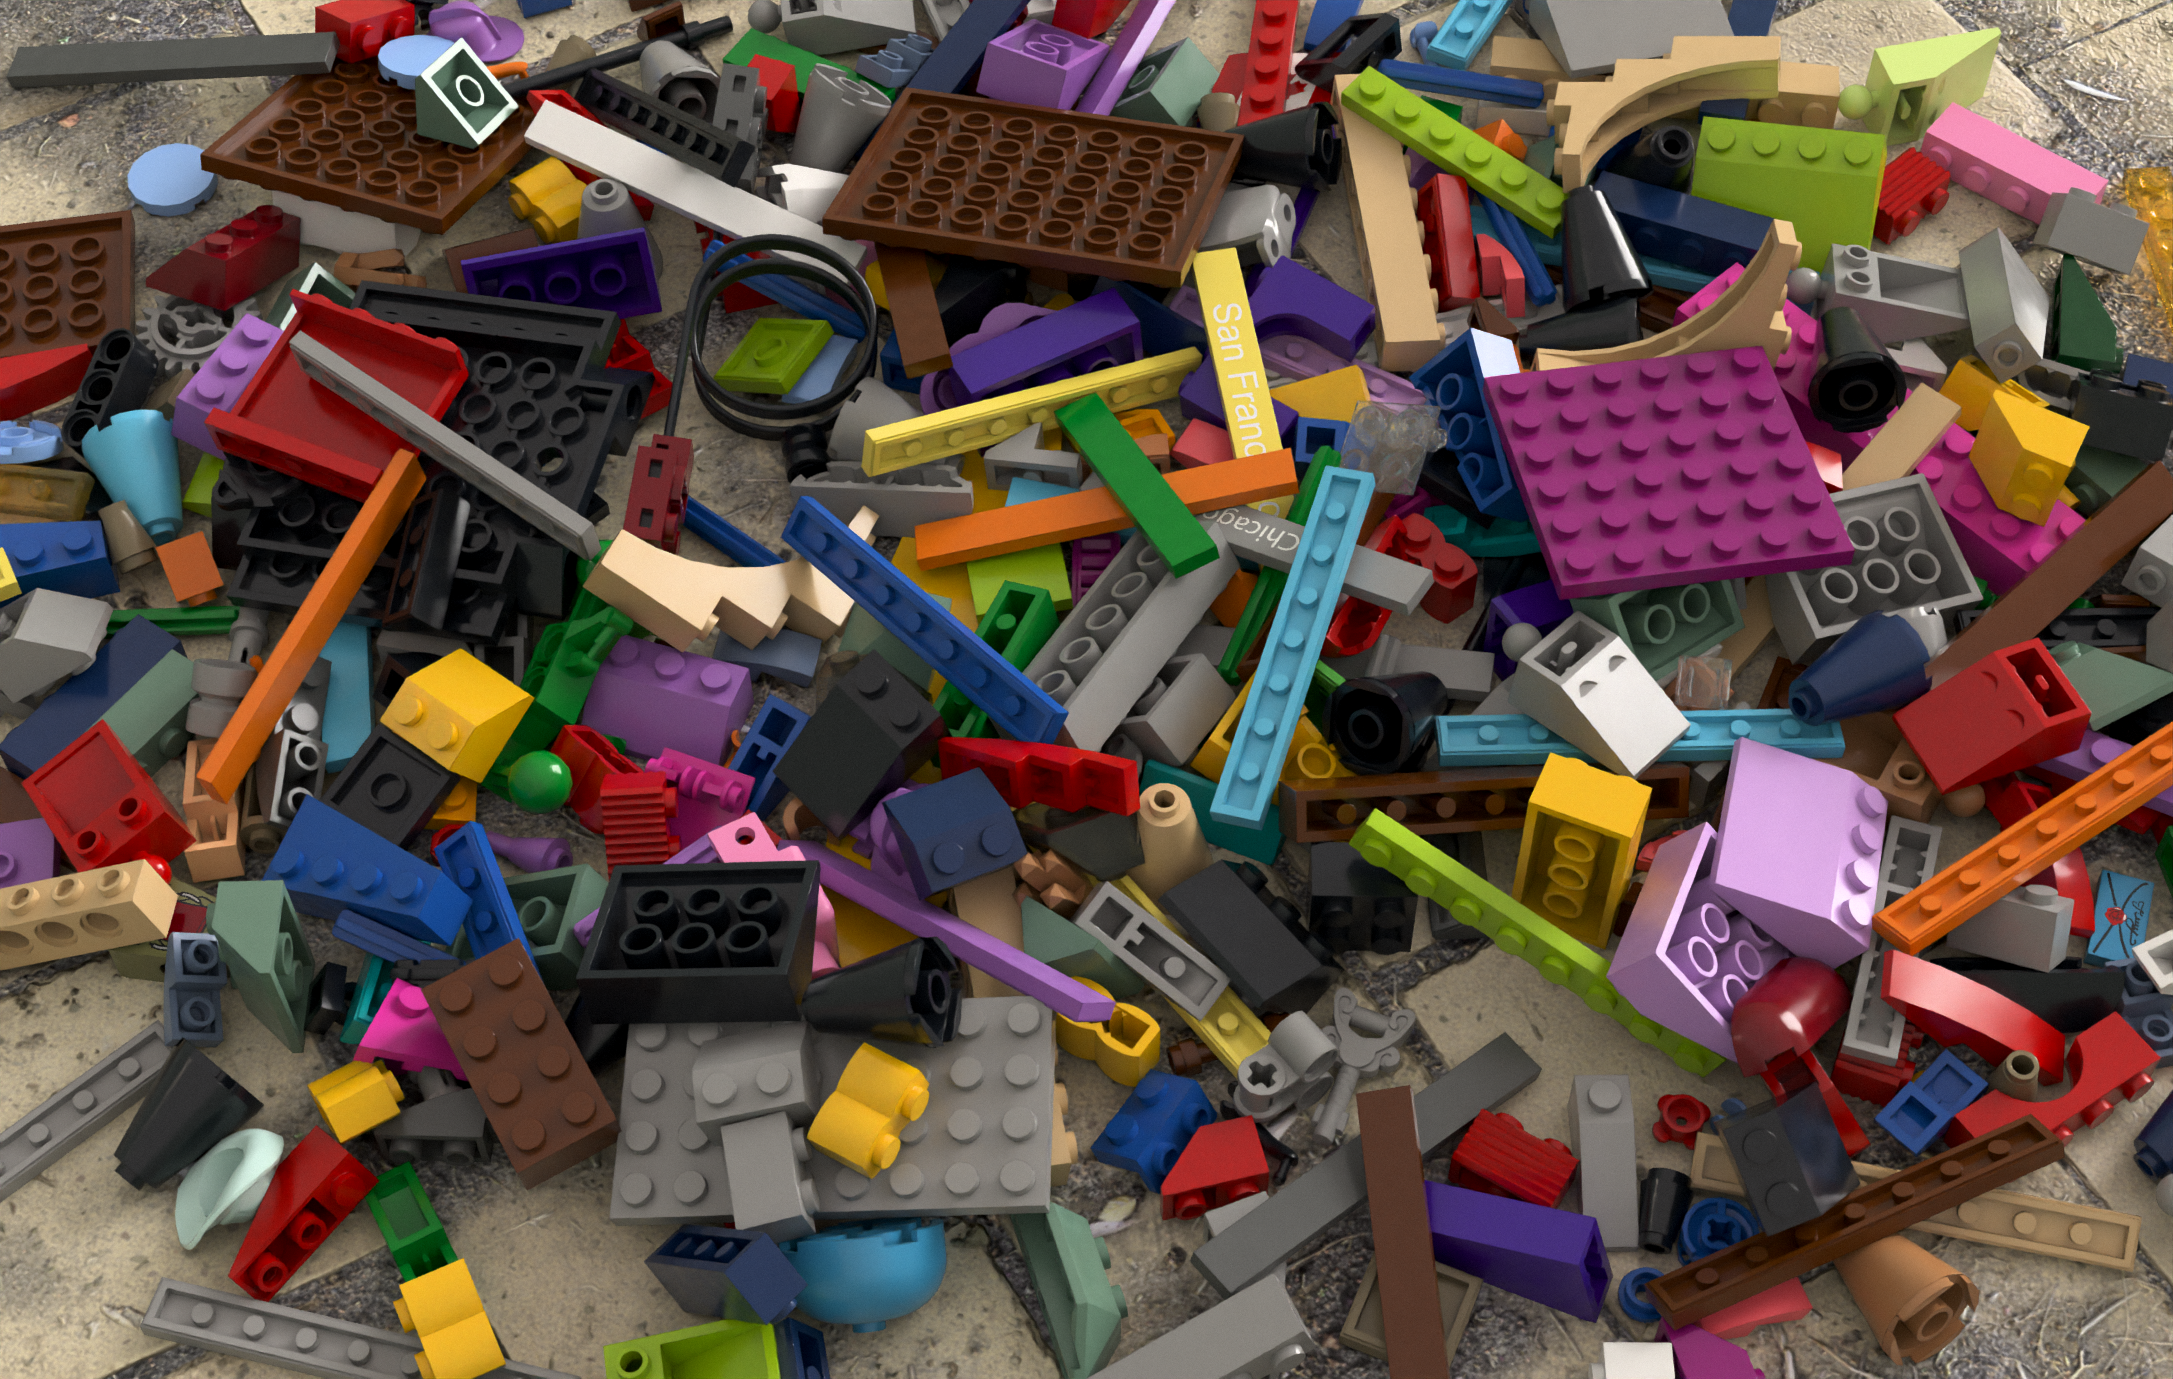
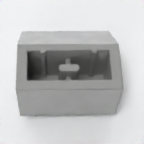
(47, 638)

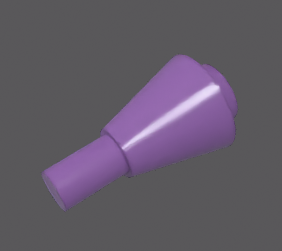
(532, 853)

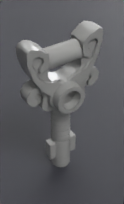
(1357, 1057)

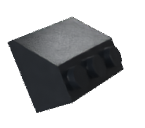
(1254, 936)

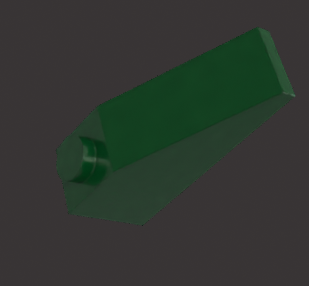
(2080, 325)

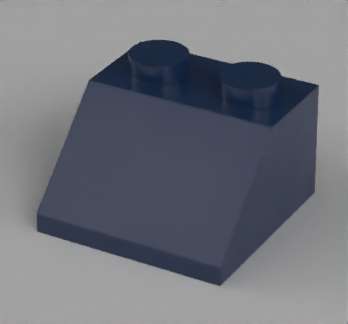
(954, 832)

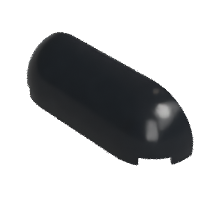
(2065, 997)

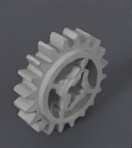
(195, 327)

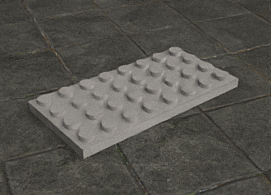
(970, 1152)

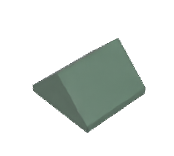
(460, 98)
(1074, 951)

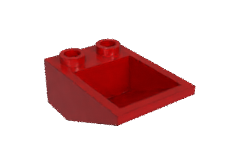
(107, 806)

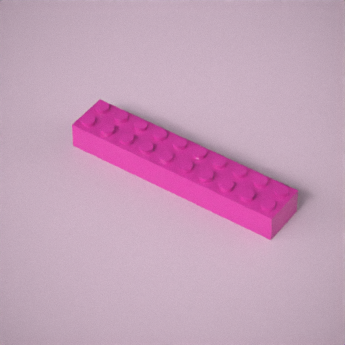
(1991, 540)

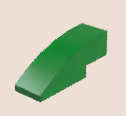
(409, 1223)

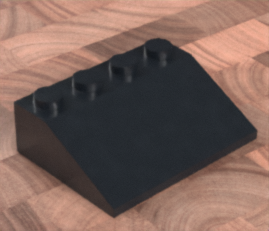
(702, 943)

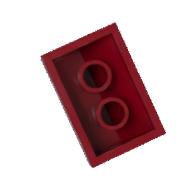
(233, 260)

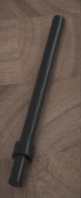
(688, 36)

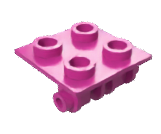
(705, 791)

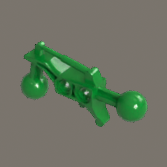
(560, 680)

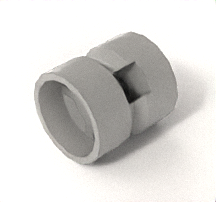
(221, 690)

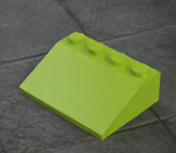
(1797, 174)

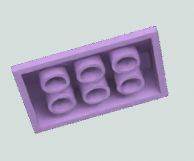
(1800, 851)
(1688, 948)

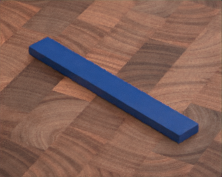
(923, 624)

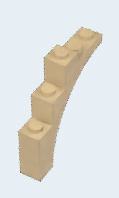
(1700, 68)
(1739, 318)
(689, 598)

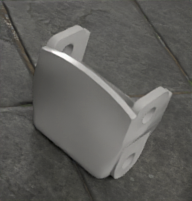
(1253, 221)

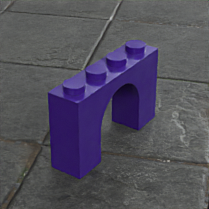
(1293, 303)

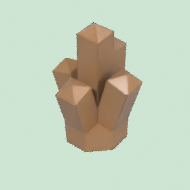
(355, 267)
(1052, 882)

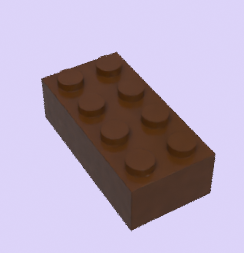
(522, 1064)

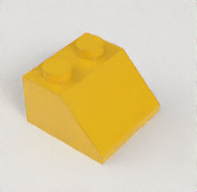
(2025, 455)
(458, 713)

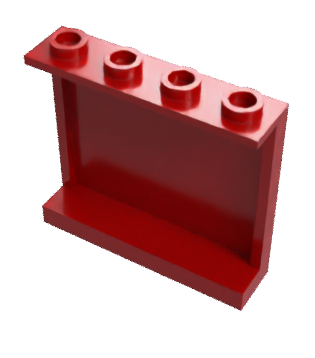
(314, 433)

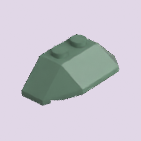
(1072, 1288)

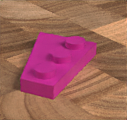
(408, 1033)

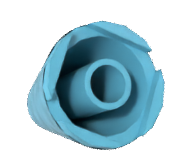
(140, 464)

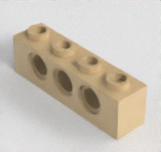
(83, 913)

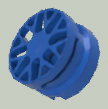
(1712, 1227)

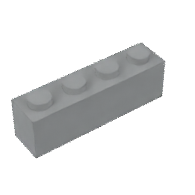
(1233, 1340)

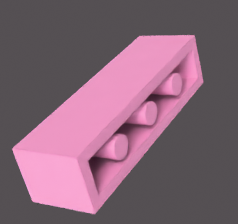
(2003, 163)

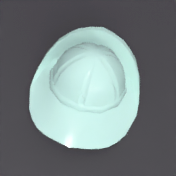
(226, 1183)

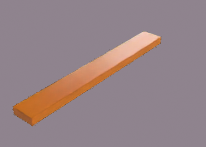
(1097, 512)
(311, 627)
(2029, 846)

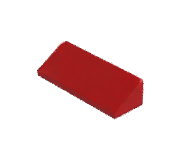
(1449, 240)

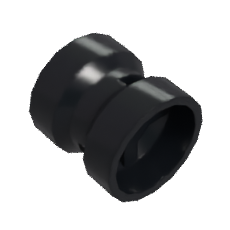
(804, 450)

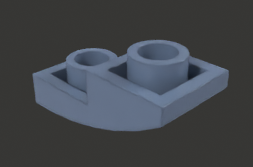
(897, 63)
(787, 656)
(193, 990)
(2146, 1009)

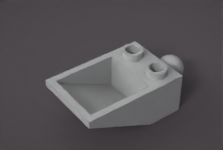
(835, 24)
(1892, 293)
(1592, 693)

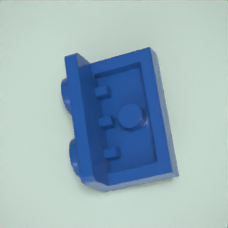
(1154, 1126)

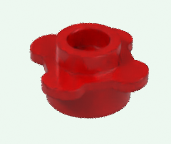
(1680, 1107)

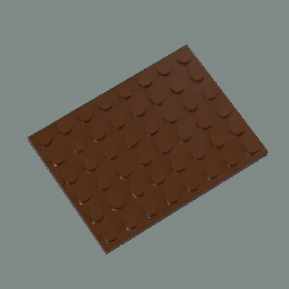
(1037, 187)

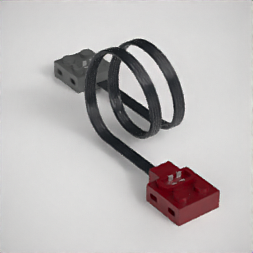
(664, 470)

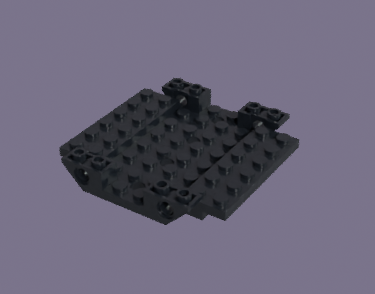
(528, 398)

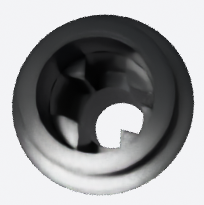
(1663, 1206)

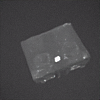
(1392, 443)

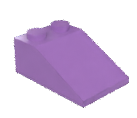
(1039, 65)

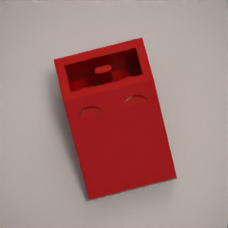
(1995, 718)

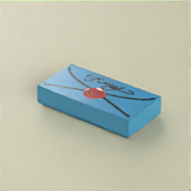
(2120, 917)

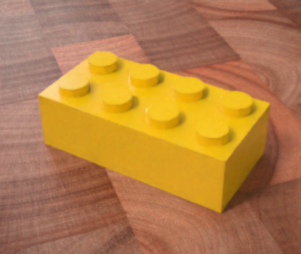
(1580, 847)

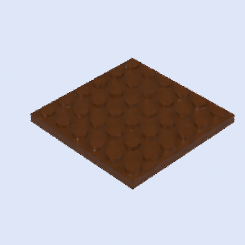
(357, 147)

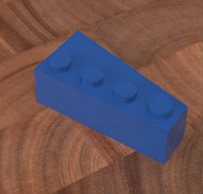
(1456, 385)
(60, 558)
(343, 865)

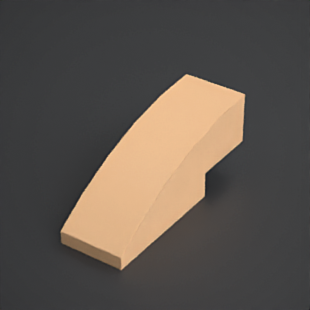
(214, 825)

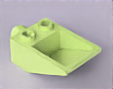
(1919, 81)

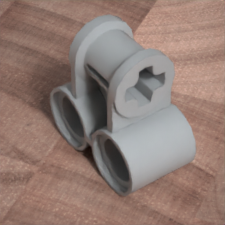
(1286, 1070)

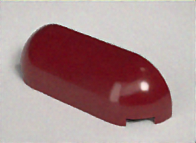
(1785, 1011)

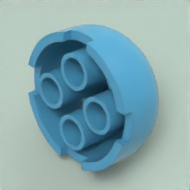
(868, 1270)

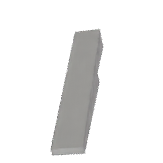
(1906, 862)

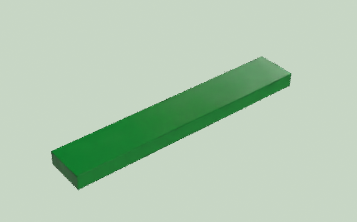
(1137, 485)

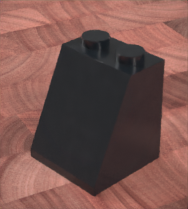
(1788, 1158)

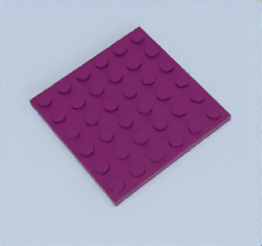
(1665, 472)

